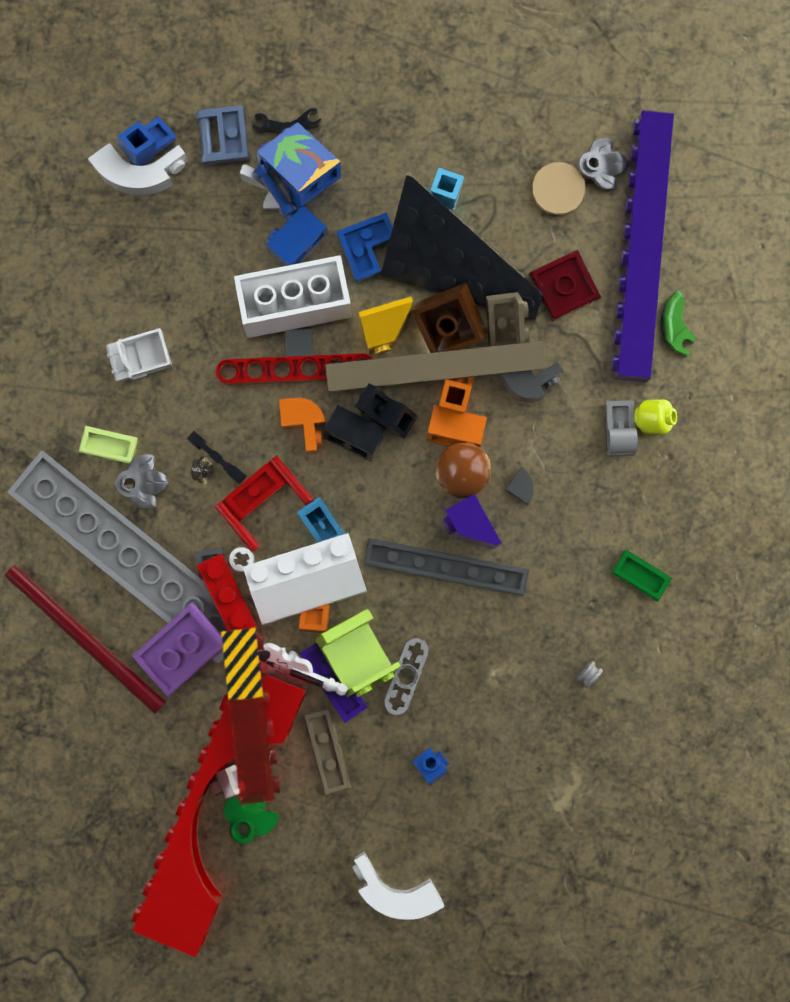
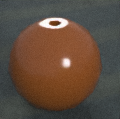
(463, 470)

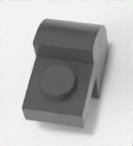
(527, 387)

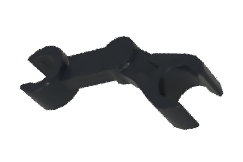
(277, 126)
(231, 470)

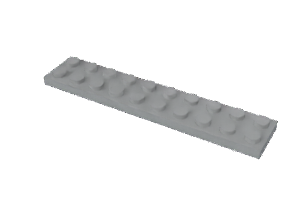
(112, 541)

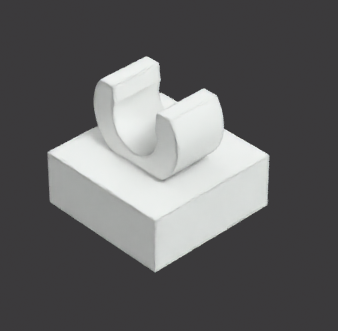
(226, 782)

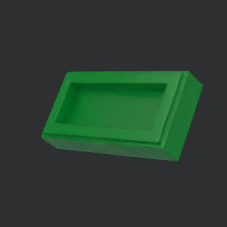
(641, 575)

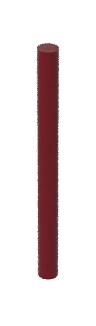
(85, 639)

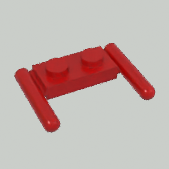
(254, 493)

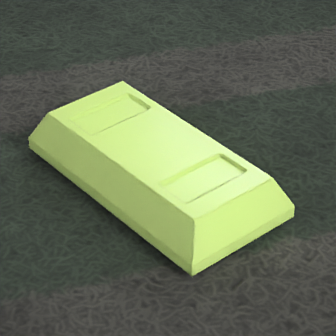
(108, 444)

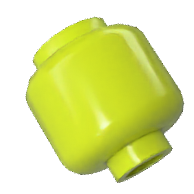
(655, 417)

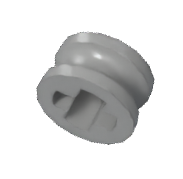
(589, 674)

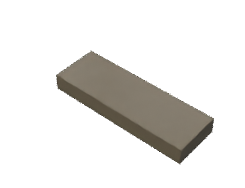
(327, 751)

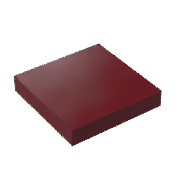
(565, 285)

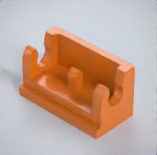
(454, 426)

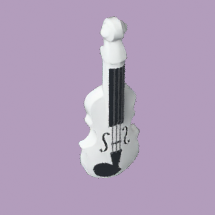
(296, 669)

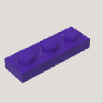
(345, 706)

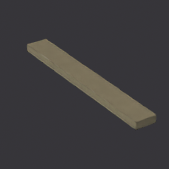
(436, 366)

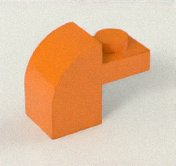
(456, 393)
(304, 414)

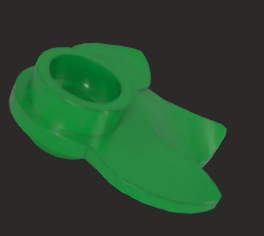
(253, 815)

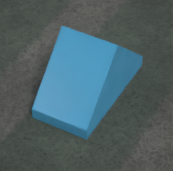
(320, 521)

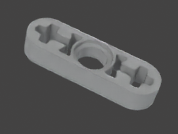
(393, 693)

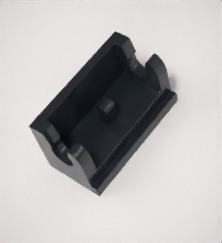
(354, 433)

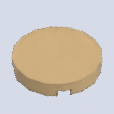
(558, 188)

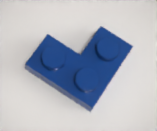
(359, 244)

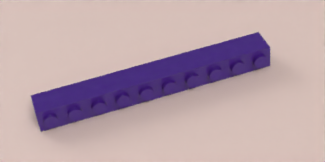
(644, 246)

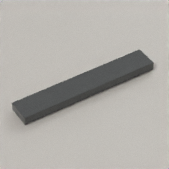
(446, 567)

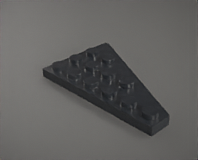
(440, 251)

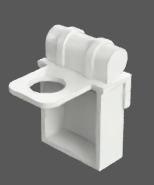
(138, 355)

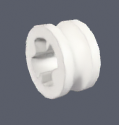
(244, 551)

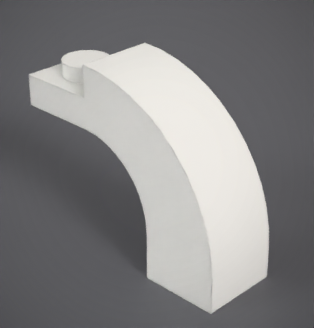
(137, 179)
(395, 903)

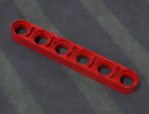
(294, 362)

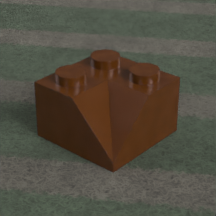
(449, 320)

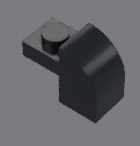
(385, 411)

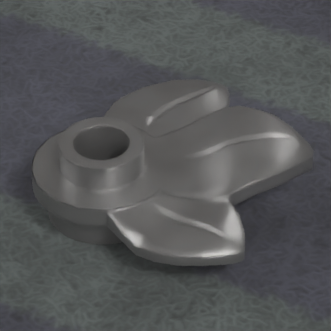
(606, 163)
(146, 481)

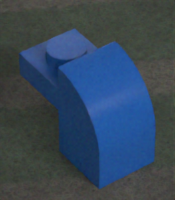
(144, 142)

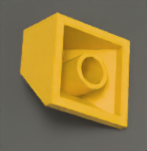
(385, 324)

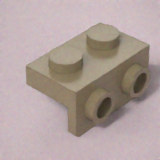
(506, 319)

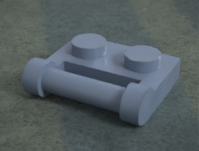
(231, 135)

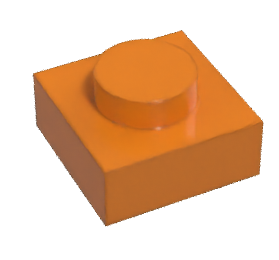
(315, 620)

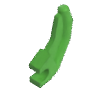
(673, 326)

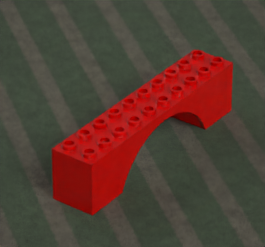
(181, 895)

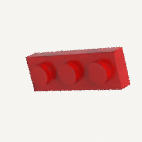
(225, 594)

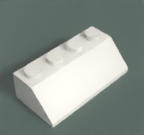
(293, 296)
(304, 579)

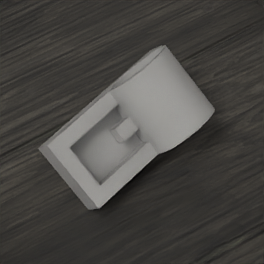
(621, 428)

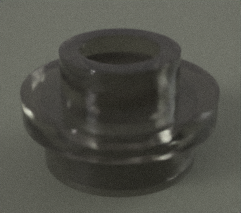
(201, 469)

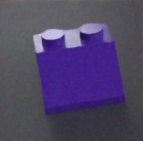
(470, 523)

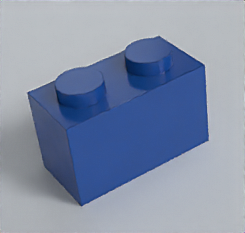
(296, 237)

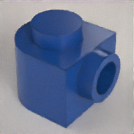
(431, 765)

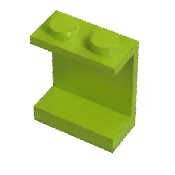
(356, 654)

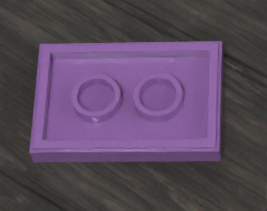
(179, 649)

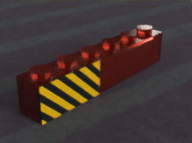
(249, 716)

